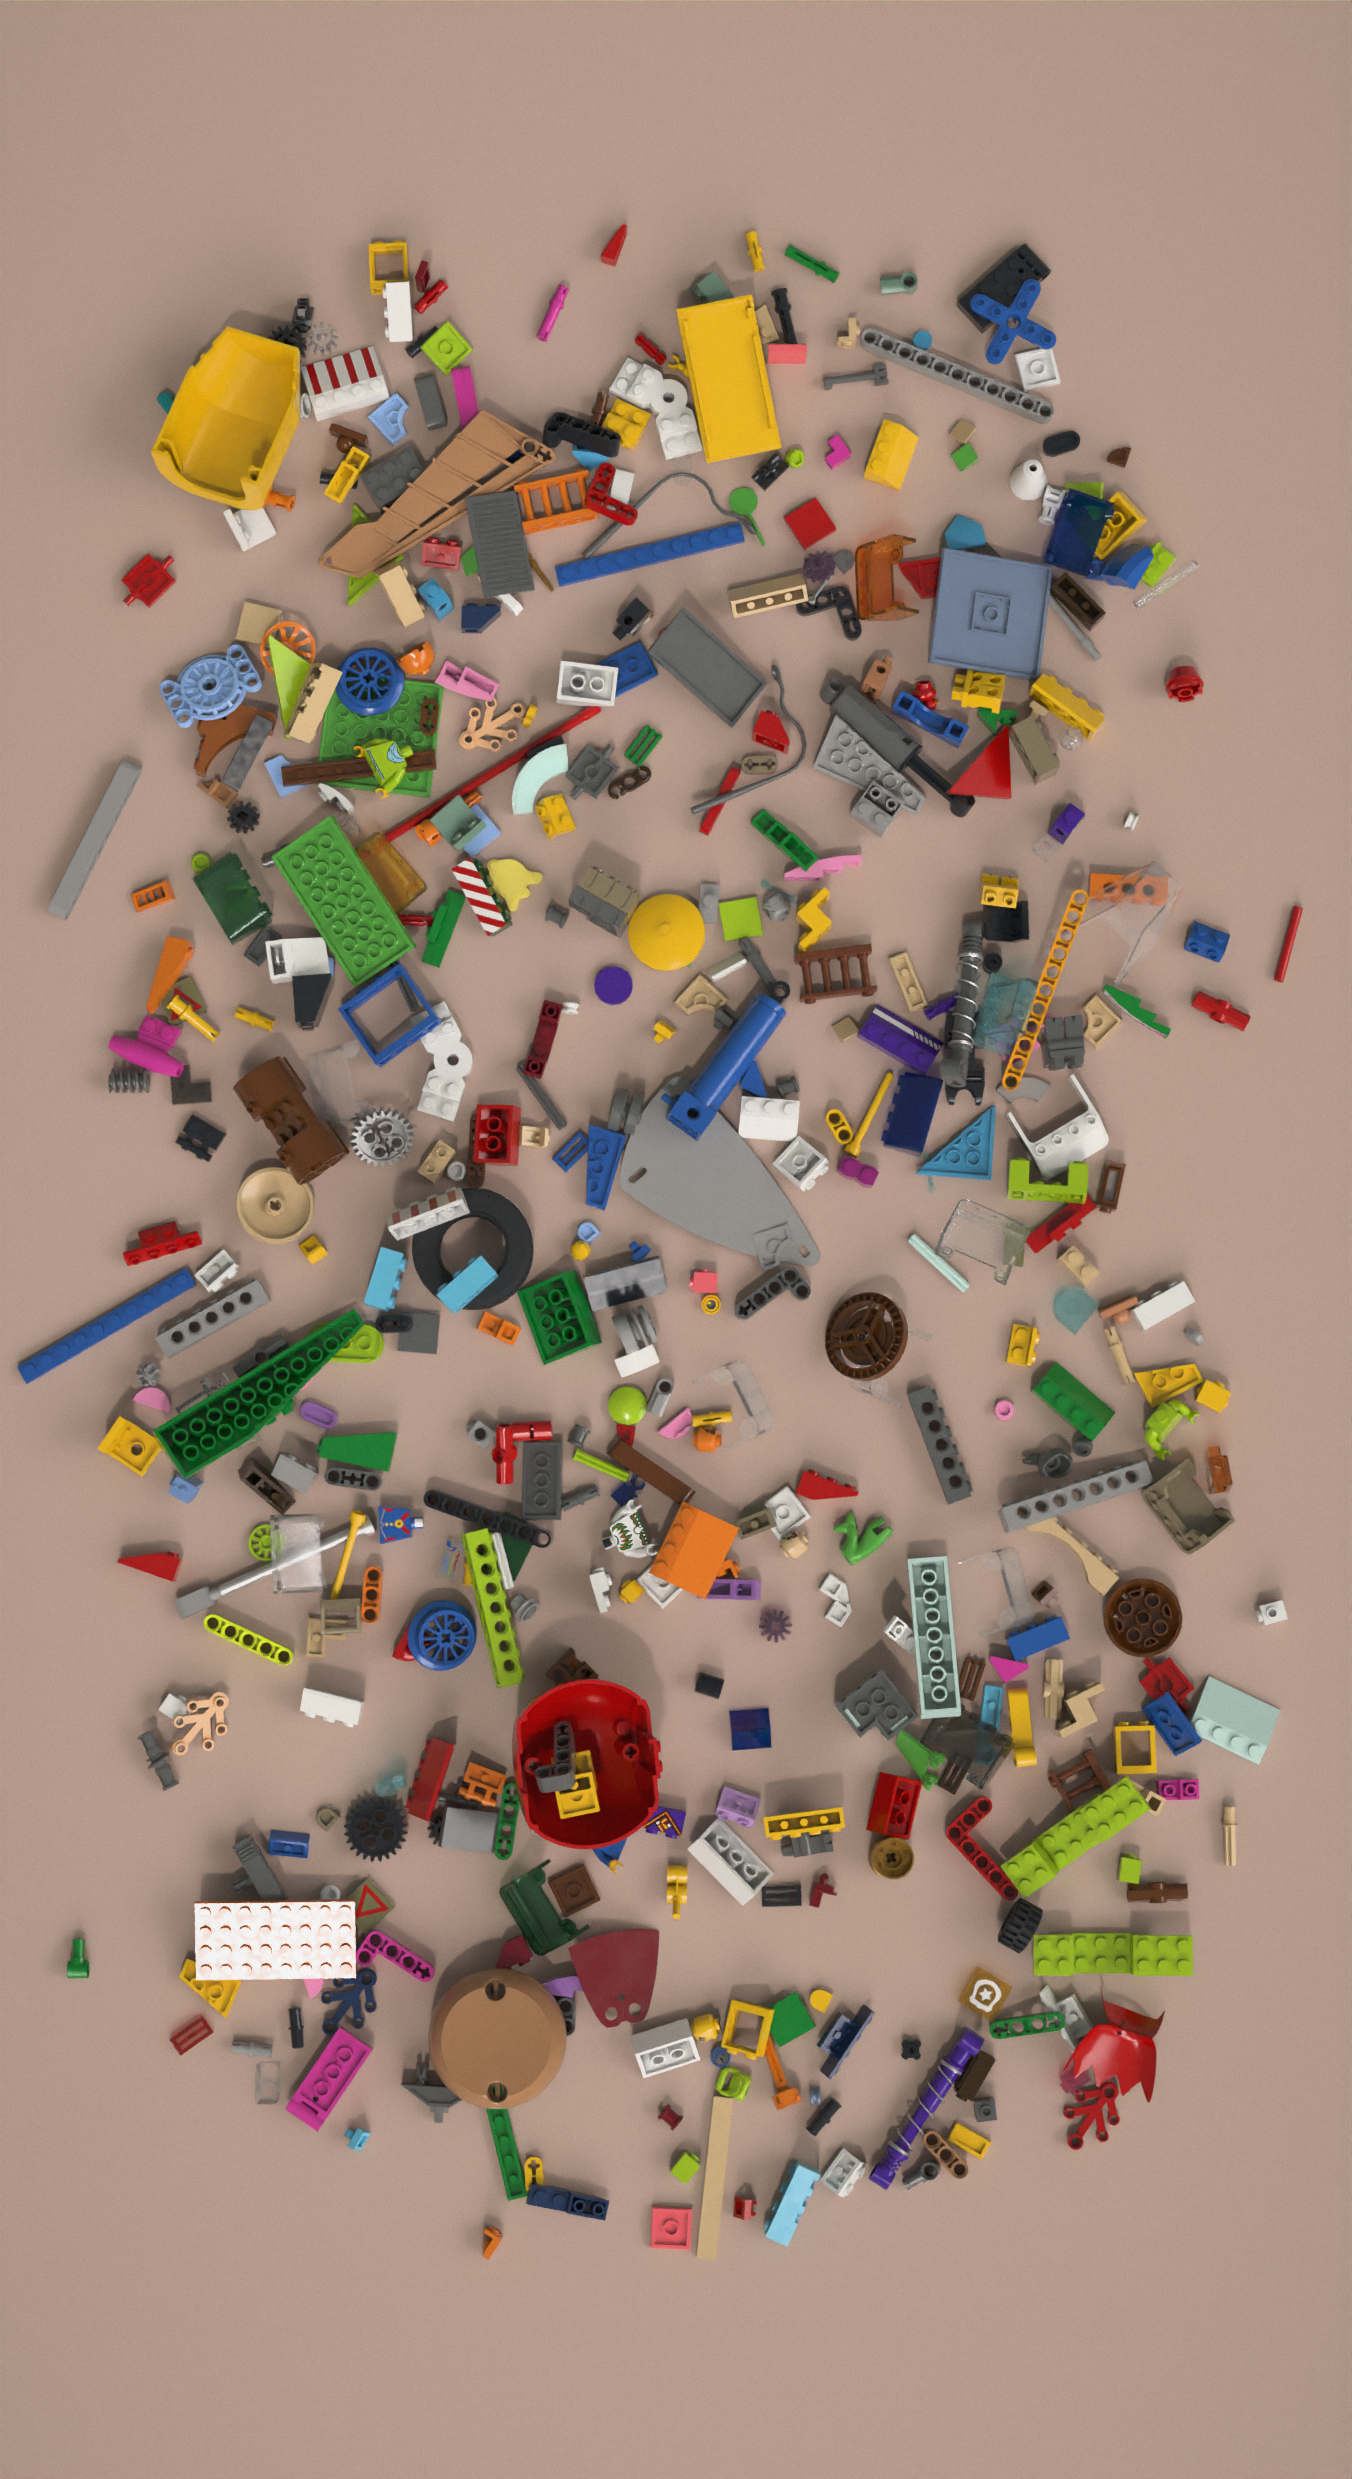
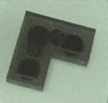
(189, 1093)

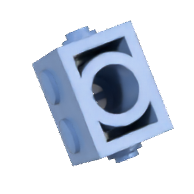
(186, 1488)

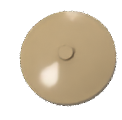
(274, 1206)

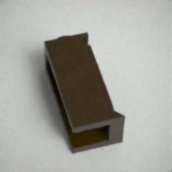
(974, 2075)

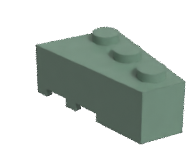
(710, 289)

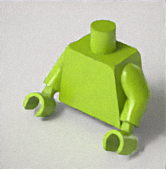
(1163, 1422)

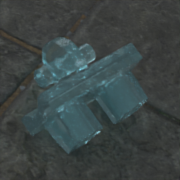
(389, 1785)

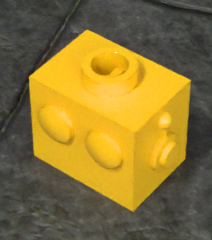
(1213, 1395)

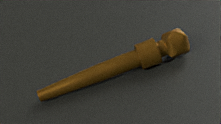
(533, 564)

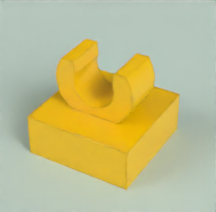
(663, 1030)

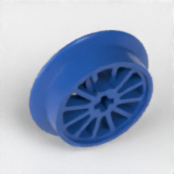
(392, 691)
(424, 1617)

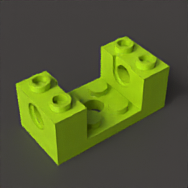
(1073, 1192)

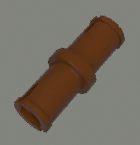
(599, 409)

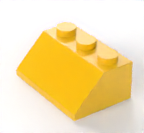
(891, 455)

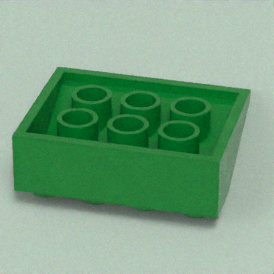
(559, 1317)

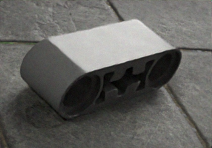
(430, 402)
(349, 1473)

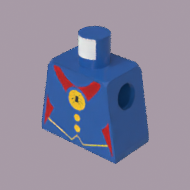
(396, 1524)

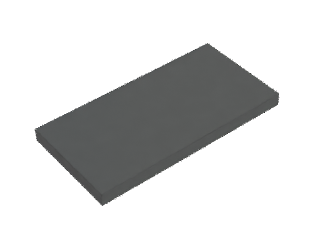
(706, 667)

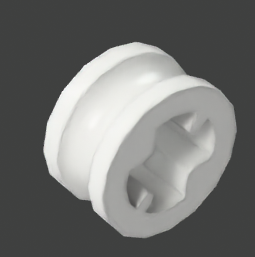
(1131, 821)
(570, 1008)

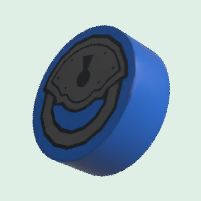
(720, 2057)

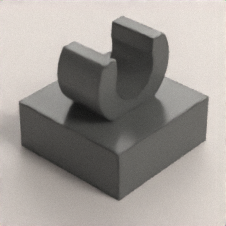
(724, 1018)

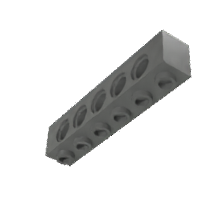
(944, 1474)

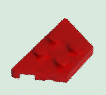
(922, 576)

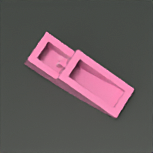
(466, 682)

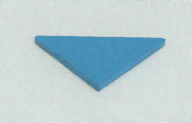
(968, 1154)

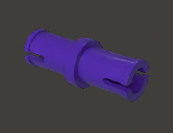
(941, 1006)

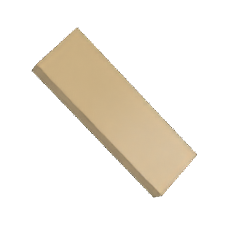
(908, 982)

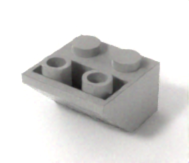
(877, 809)
(294, 1474)

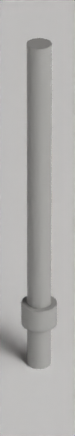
(1086, 643)

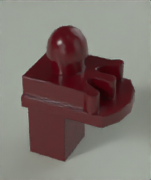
(820, 1888)

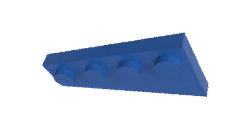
(602, 1162)

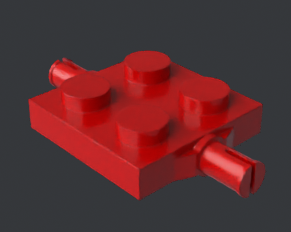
(148, 580)
(1166, 1678)

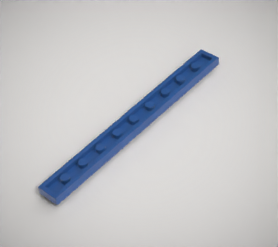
(649, 554)
(106, 1326)

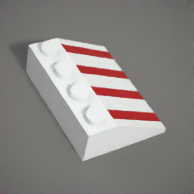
(345, 383)
(427, 1213)

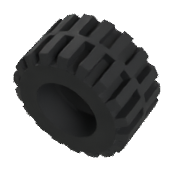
(1020, 1925)

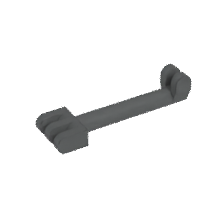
(875, 375)

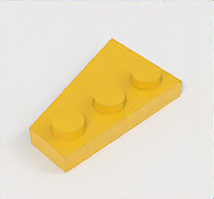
(1168, 1382)
(217, 1993)

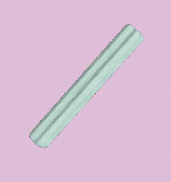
(938, 1263)

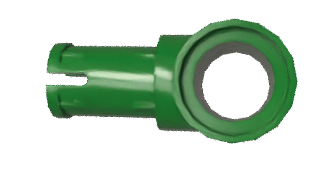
(78, 1965)

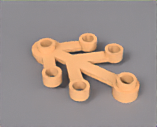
(489, 727)
(202, 1721)

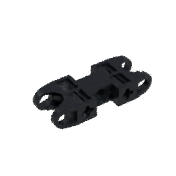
(975, 1076)

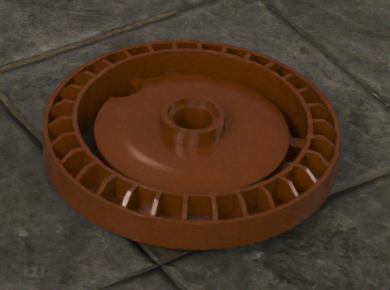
(884, 1341)

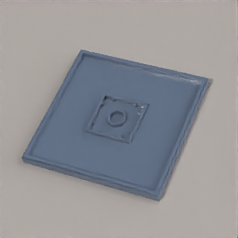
(990, 614)

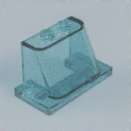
(1004, 1013)

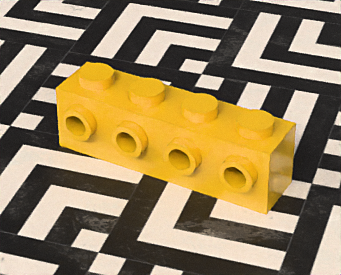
(804, 1821)

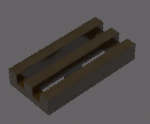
(958, 1783)

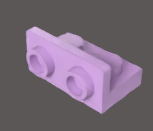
(737, 1807)

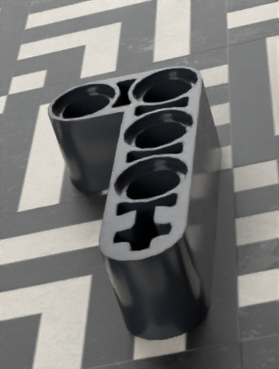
(580, 433)

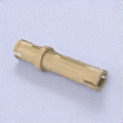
(1119, 1355)

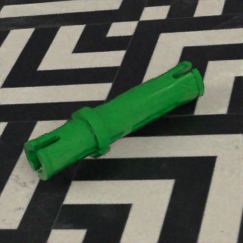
(818, 267)

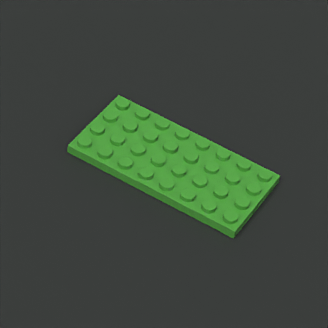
(343, 901)

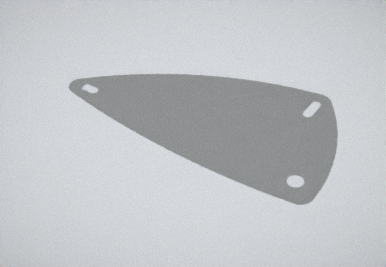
(710, 1184)

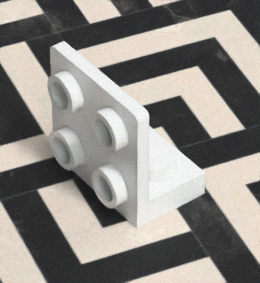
(249, 527)

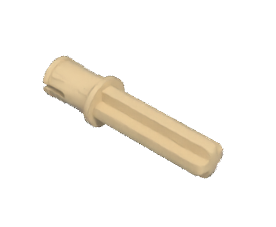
(1229, 1835)

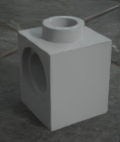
(485, 1442)

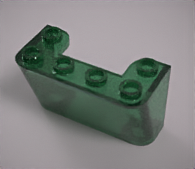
(233, 898)

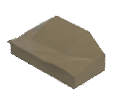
(754, 1520)

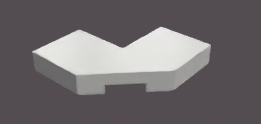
(841, 1607)

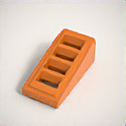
(168, 892)

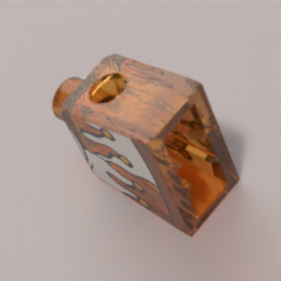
(1217, 1479)

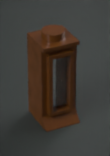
(1110, 1186)

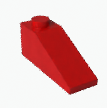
(159, 1564)

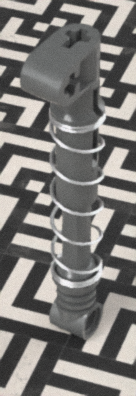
(955, 1068)

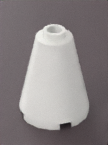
(1028, 480)

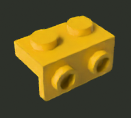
(554, 816)

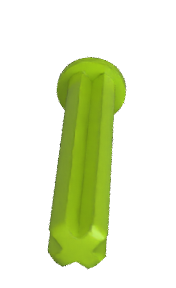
(600, 1465)

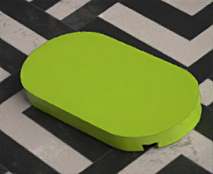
(362, 1348)

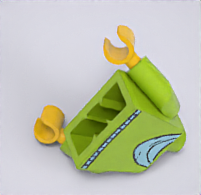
(386, 762)

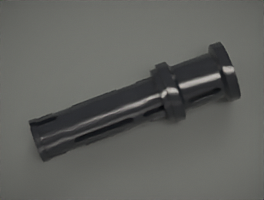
(783, 309)

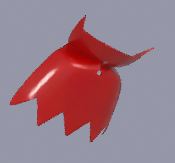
(1127, 2055)

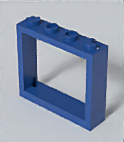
(408, 1038)

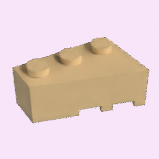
(400, 593)

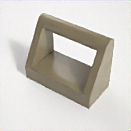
(336, 1606)

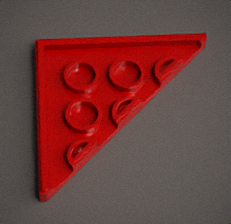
(989, 771)

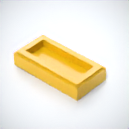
(968, 2140)

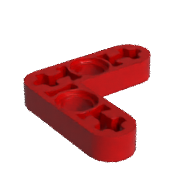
(600, 496)

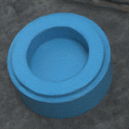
(922, 340)

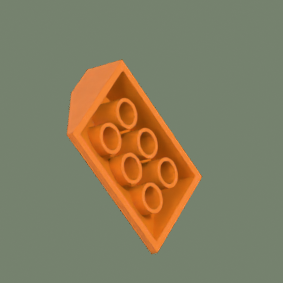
(694, 1550)

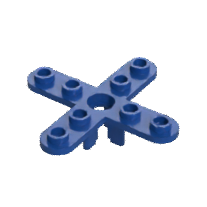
(1018, 311)

